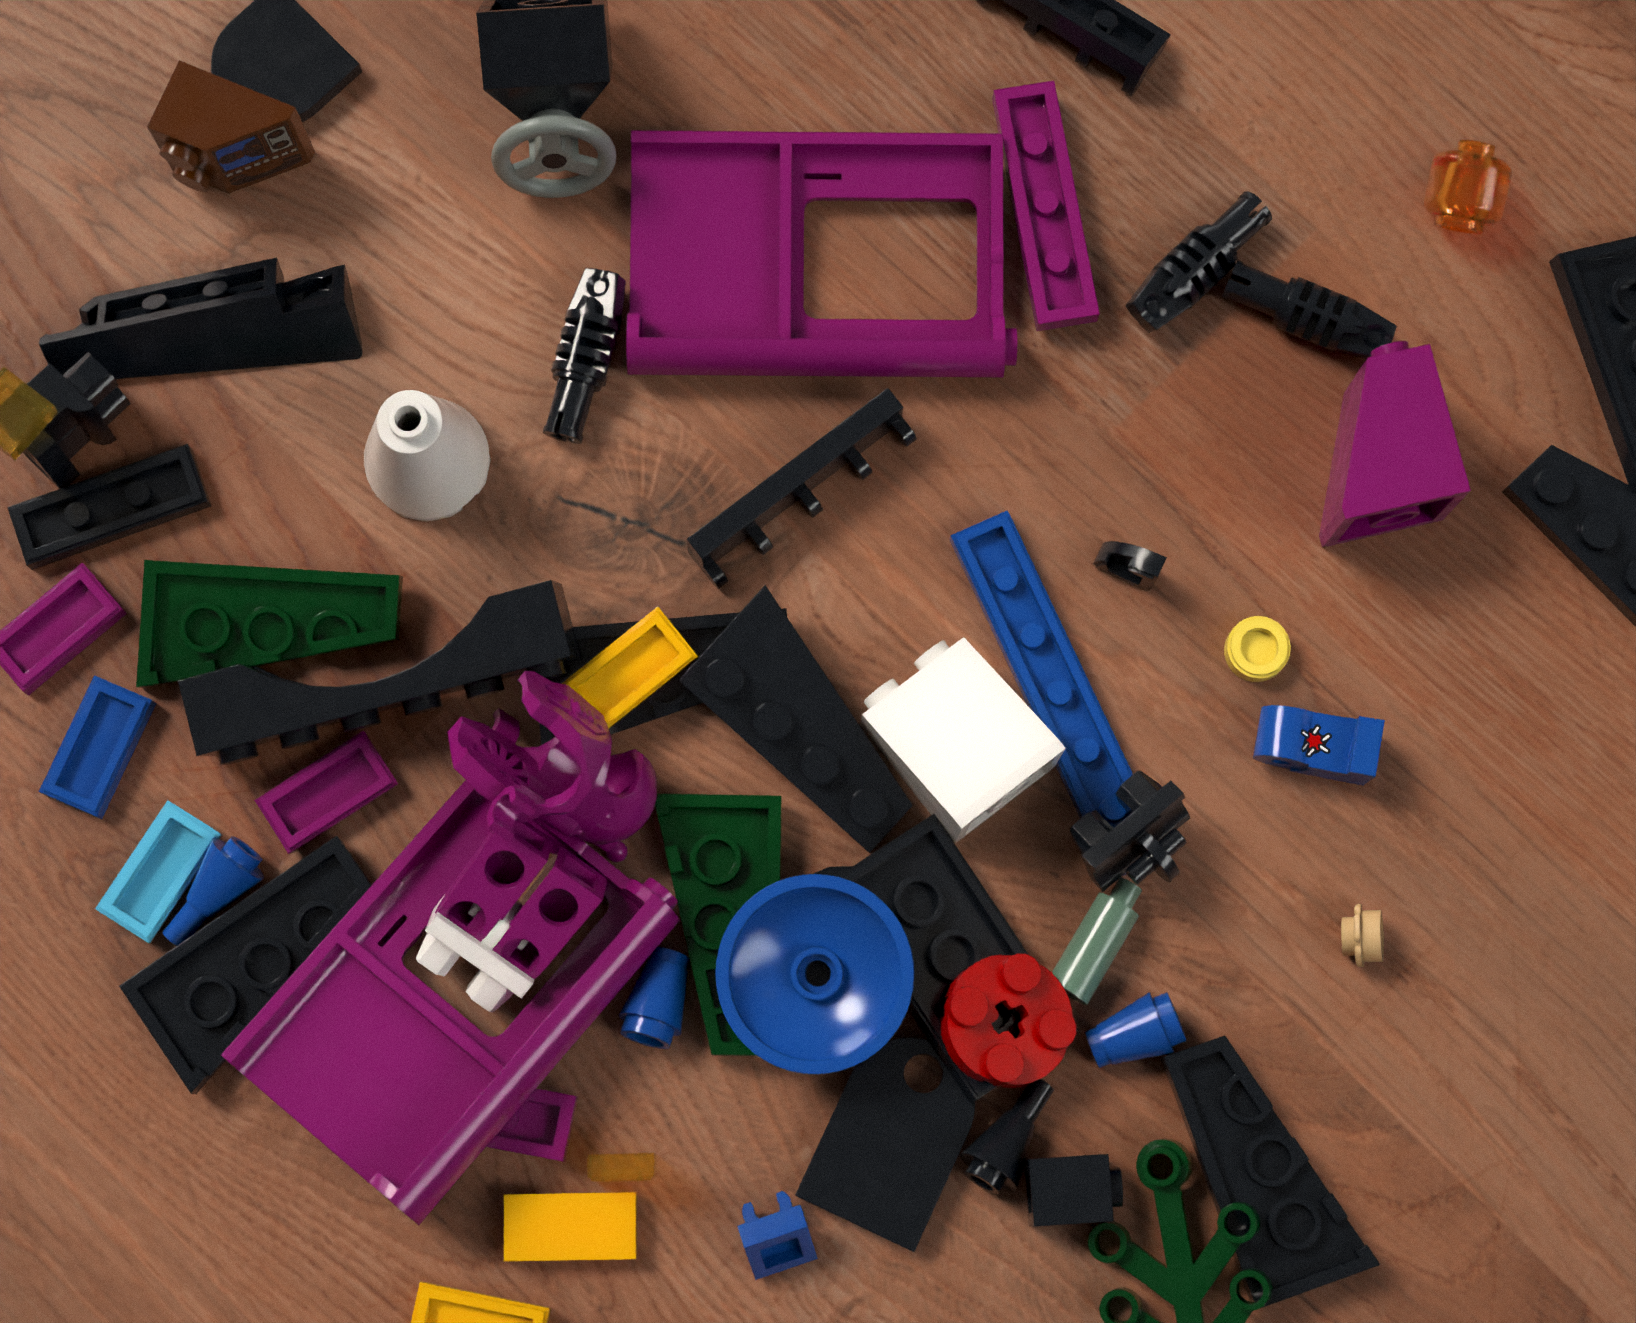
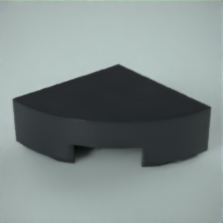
(1130, 563)

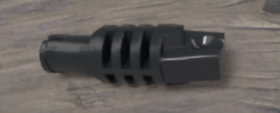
(1196, 264)
(1311, 311)
(585, 351)

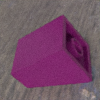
(1393, 449)

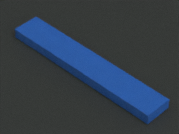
(1044, 663)

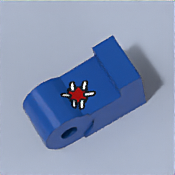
(1319, 743)

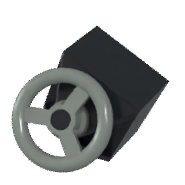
(548, 69)

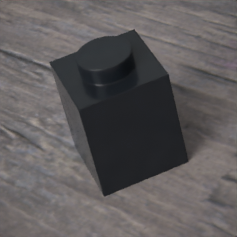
(1072, 1190)

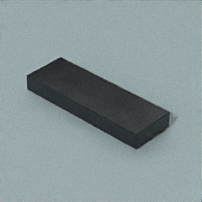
(109, 506)

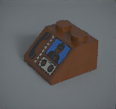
(225, 132)

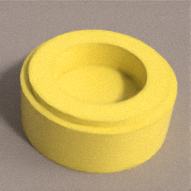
(1257, 649)

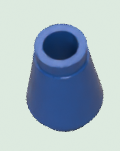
(657, 1000)
(1137, 1032)

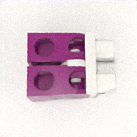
(497, 933)

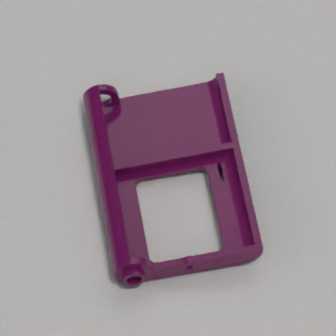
(725, 253)
(390, 1065)

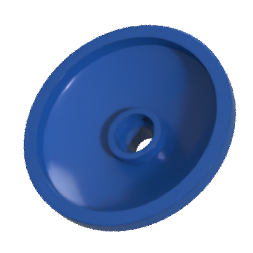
(767, 985)

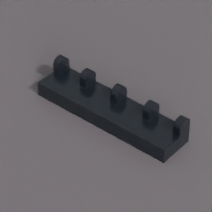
(1101, 31)
(795, 481)

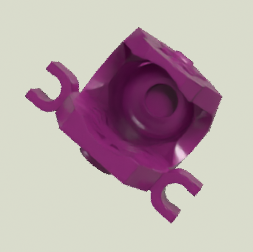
(565, 781)

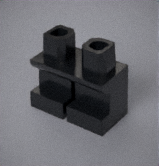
(85, 405)

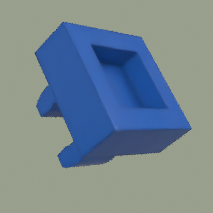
(777, 1239)

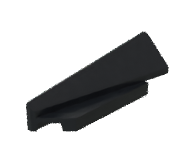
(215, 323)

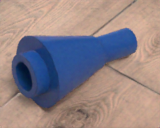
(223, 877)

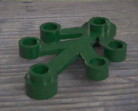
(1182, 1280)

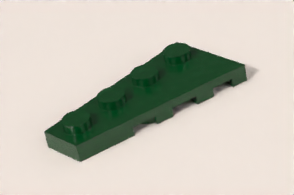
(256, 616)
(718, 859)

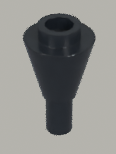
(1000, 1151)

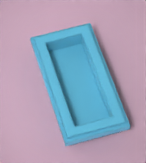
(157, 872)

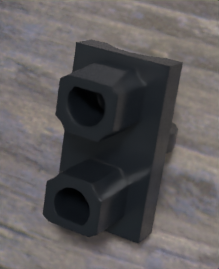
(1141, 840)

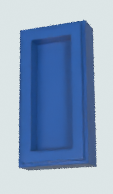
(97, 747)

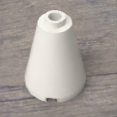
(425, 456)

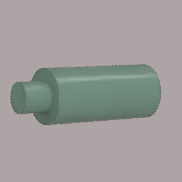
(1097, 941)

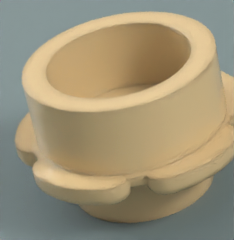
(1363, 936)

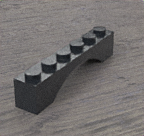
(508, 635)

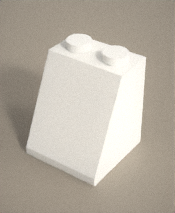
(959, 736)

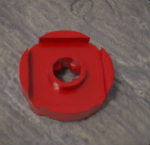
(1044, 1024)

